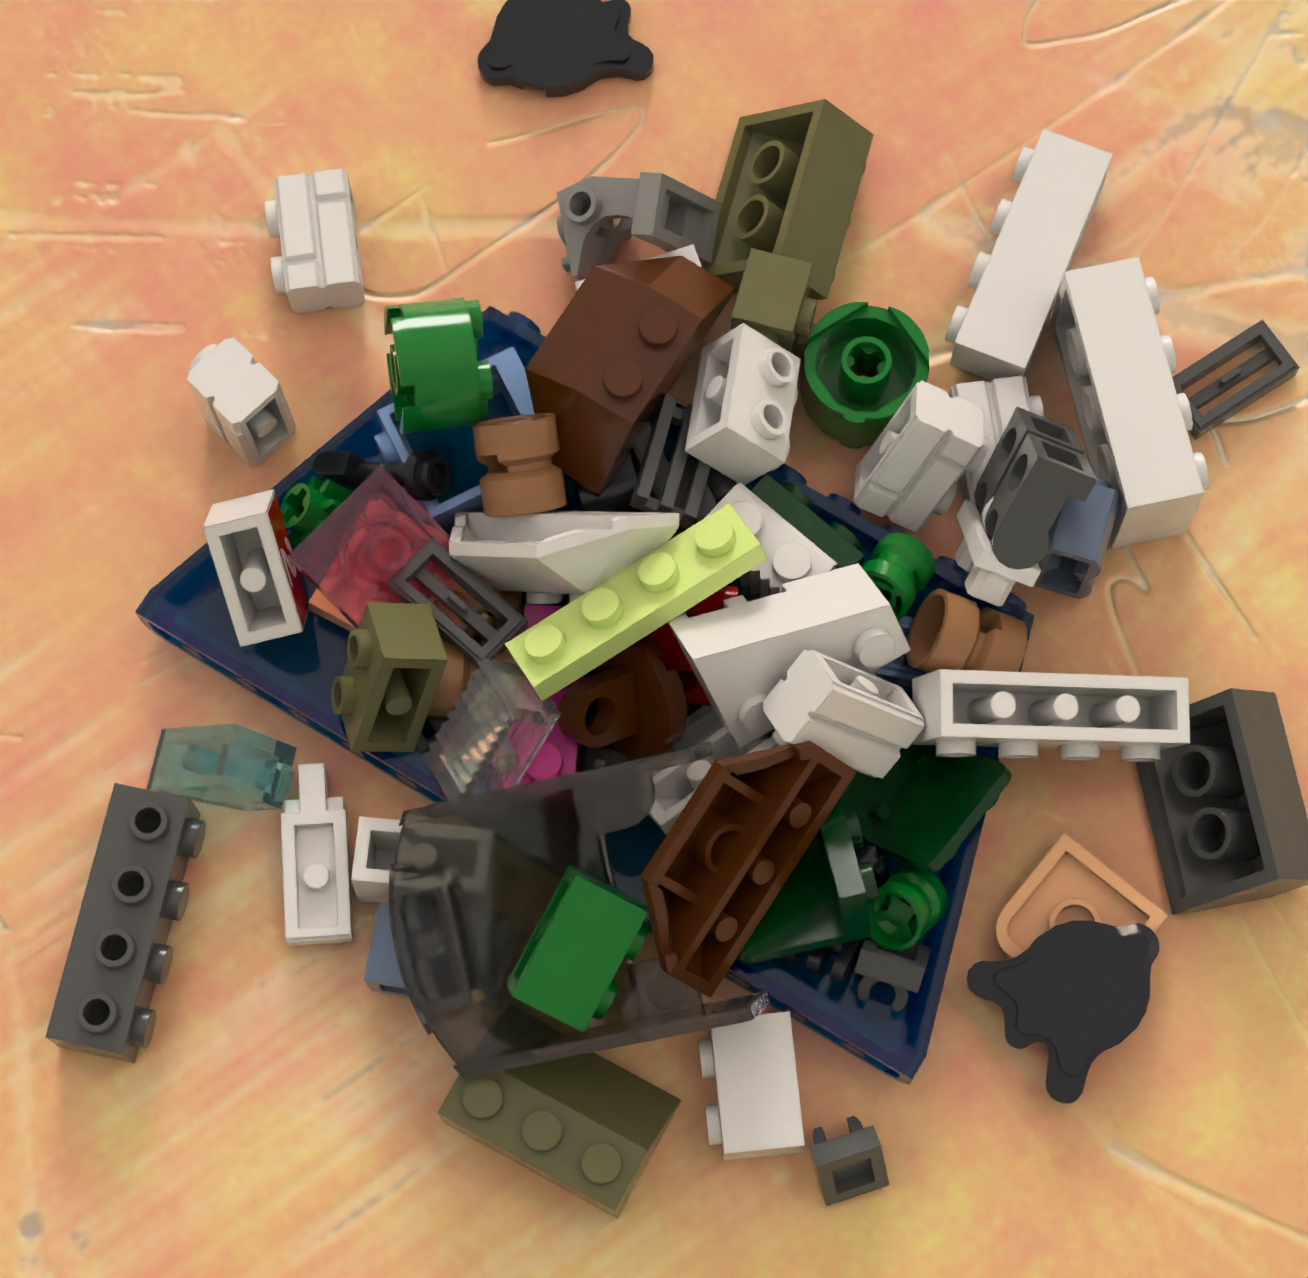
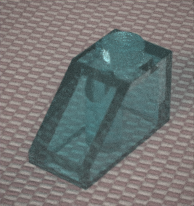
(223, 767)

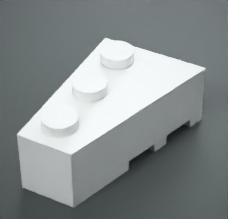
(752, 644)

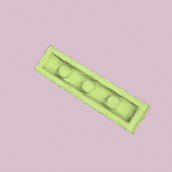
(636, 601)

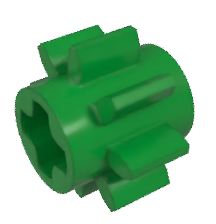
(310, 505)

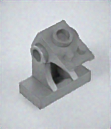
(649, 209)

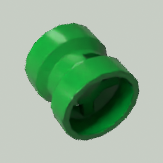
(900, 570)
(906, 908)

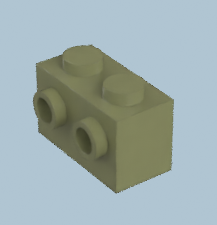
(776, 300)
(389, 677)

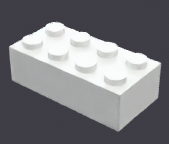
(1127, 399)

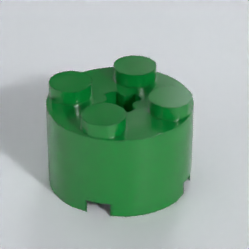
(865, 340)
(436, 365)

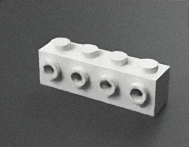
(1032, 252)
(1051, 711)

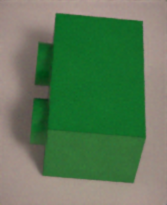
(578, 950)

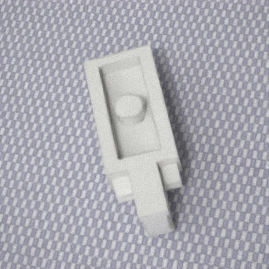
(316, 863)

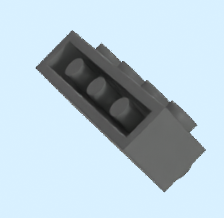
(126, 923)

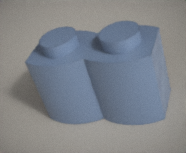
(1079, 542)

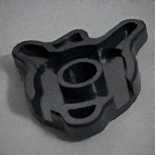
(562, 46)
(1074, 992)

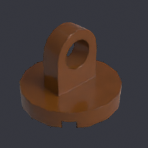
(633, 703)

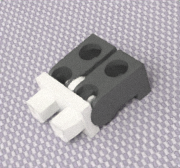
(1017, 504)

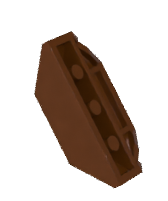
(618, 358)
(735, 855)

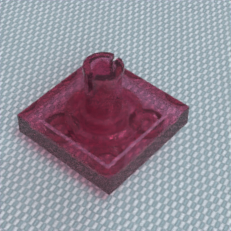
(367, 545)

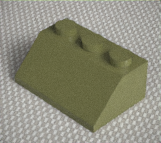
(789, 190)
(568, 1122)

